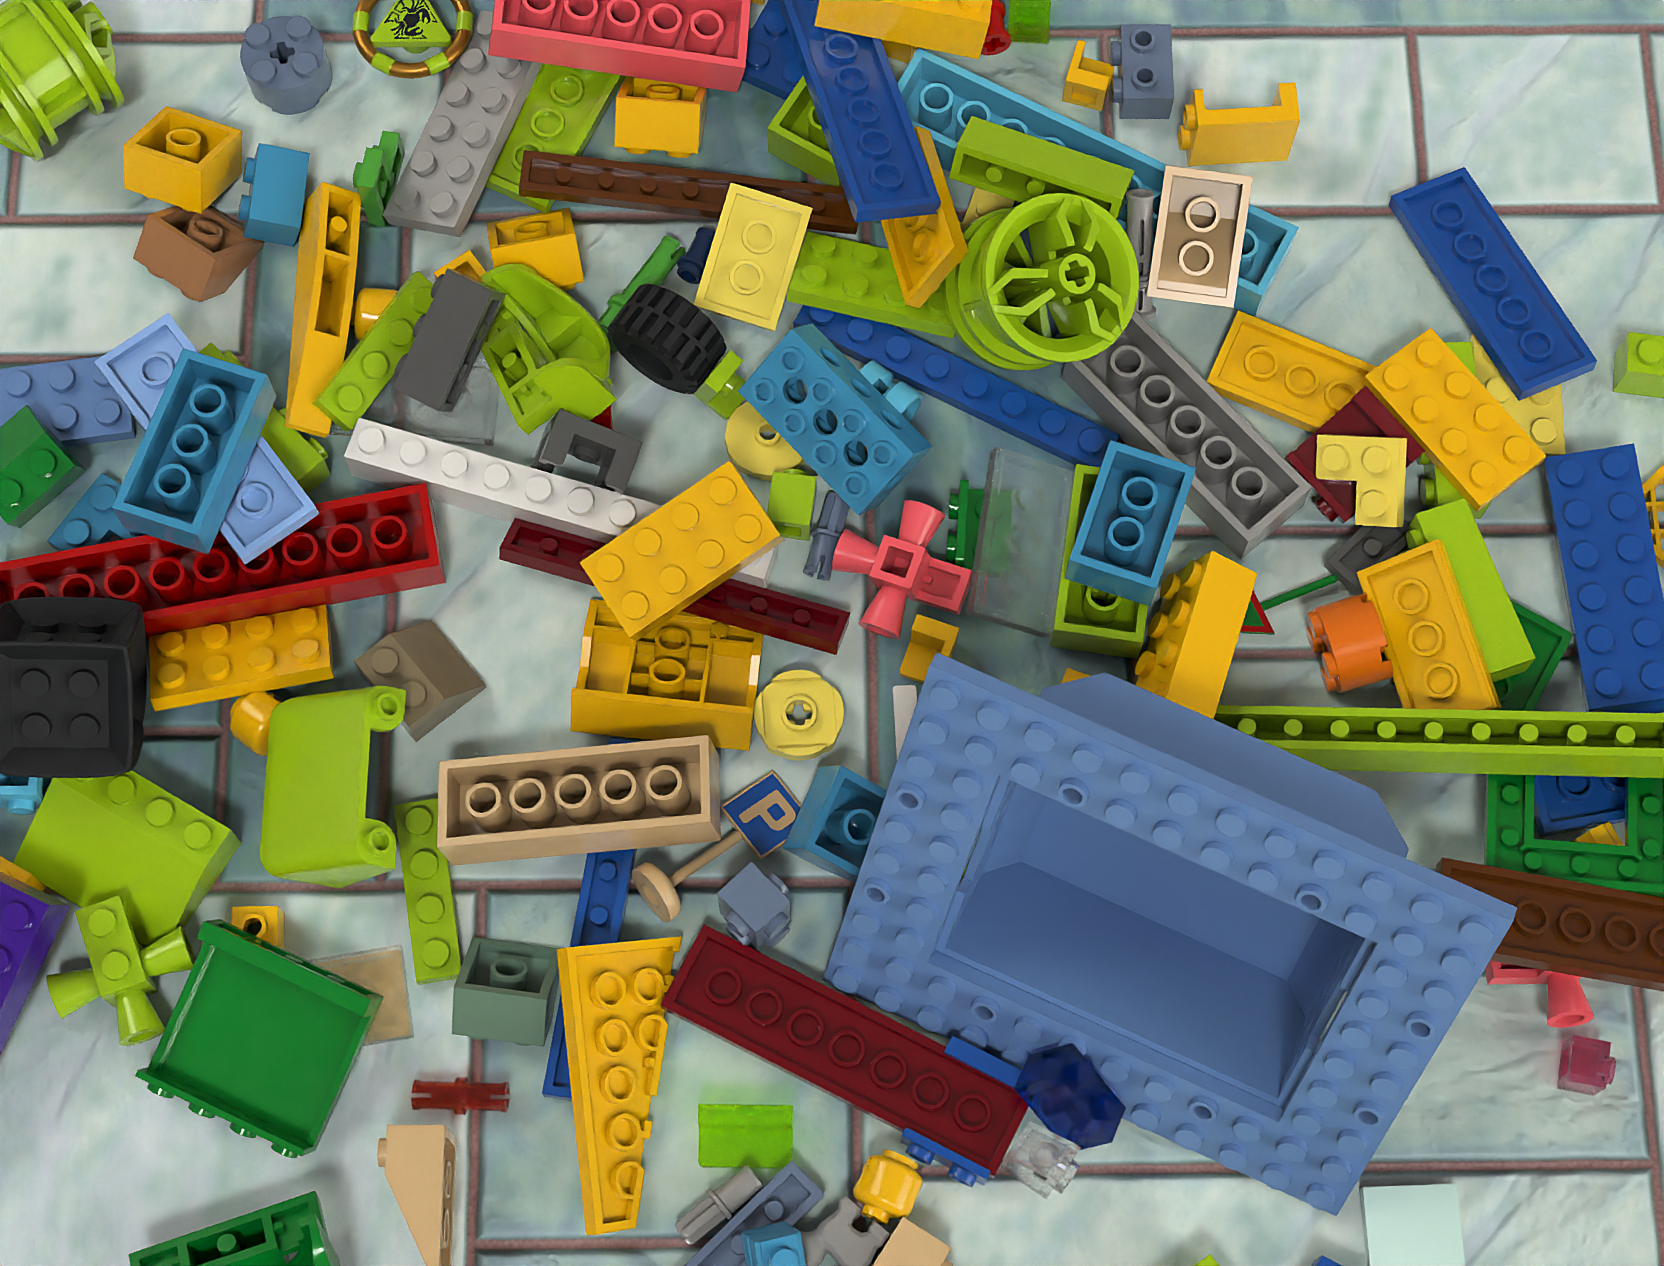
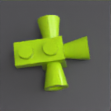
(120, 970)

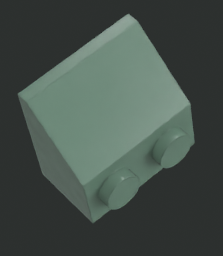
(506, 992)

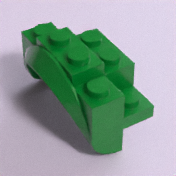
(252, 1240)

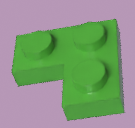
(379, 176)

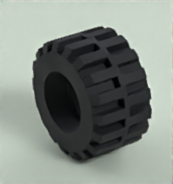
(667, 338)

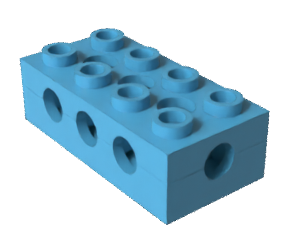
(809, 425)

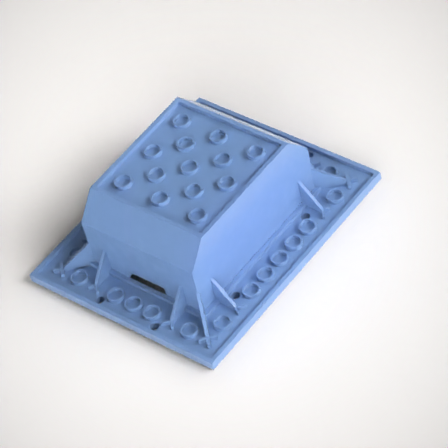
(1168, 914)

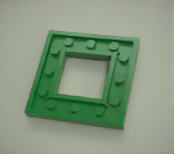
(1631, 868)

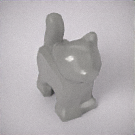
(841, 1241)

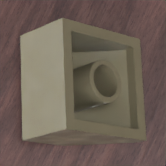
(429, 671)

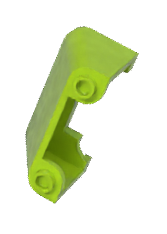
(318, 787)

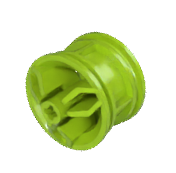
(52, 69)
(1079, 269)

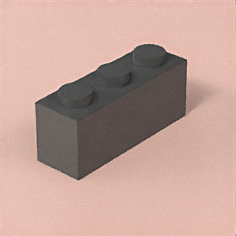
(448, 340)

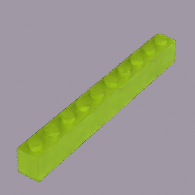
(1460, 739)

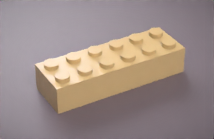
(579, 800)

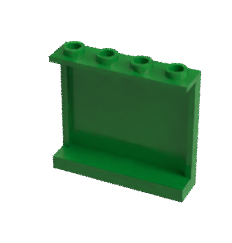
(261, 1039)

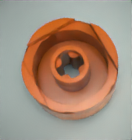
(1350, 643)

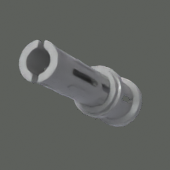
(1140, 235)

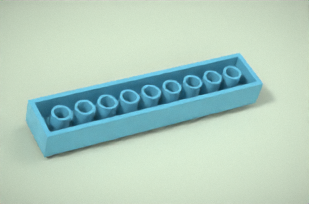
(946, 96)

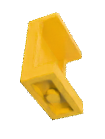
(1240, 133)

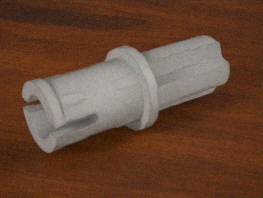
(718, 1205)

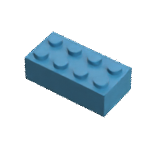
(195, 451)

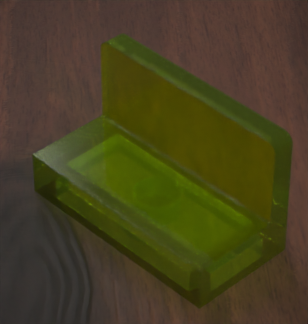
(745, 1136)

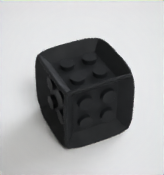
(71, 686)

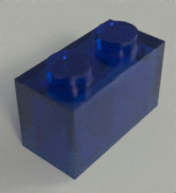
(1070, 1096)

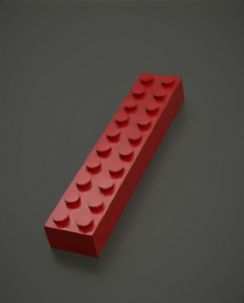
(342, 555)

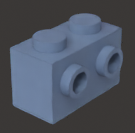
(1144, 71)
(755, 908)

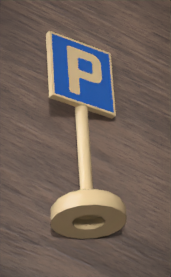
(761, 818)

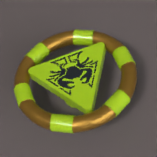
(416, 29)

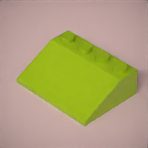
(130, 842)

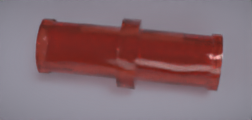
(460, 1096)

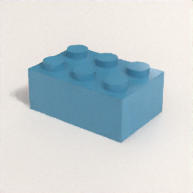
(1130, 523)

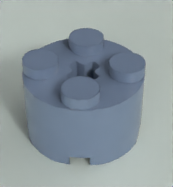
(286, 64)

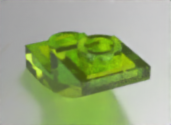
(1029, 21)

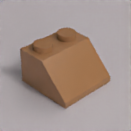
(195, 250)

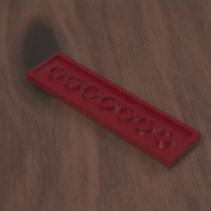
(843, 1048)

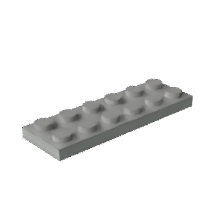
(462, 138)

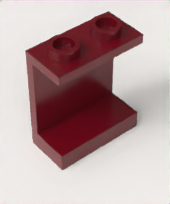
(1359, 417)

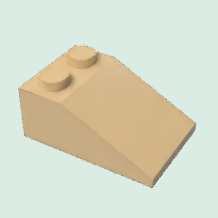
(1199, 236)
(422, 1177)

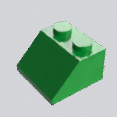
(32, 467)

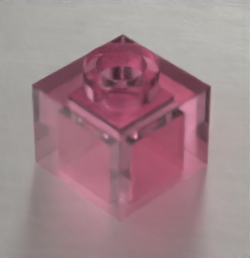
(1585, 1065)

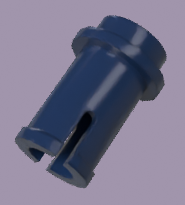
(693, 263)

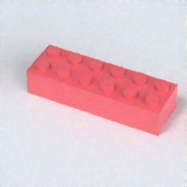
(647, 39)

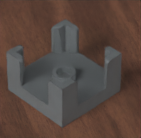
(589, 443)

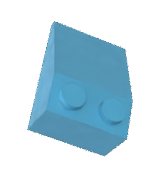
(836, 821)

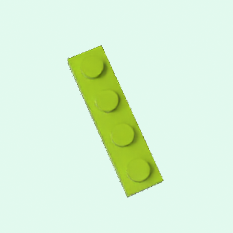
(376, 355)
(428, 894)

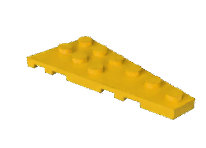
(614, 1066)

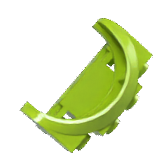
(561, 360)

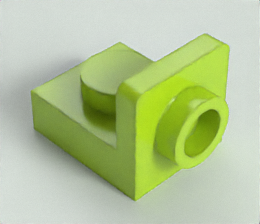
(722, 385)

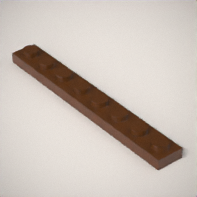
(669, 188)

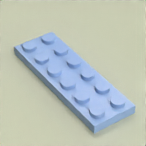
(268, 498)

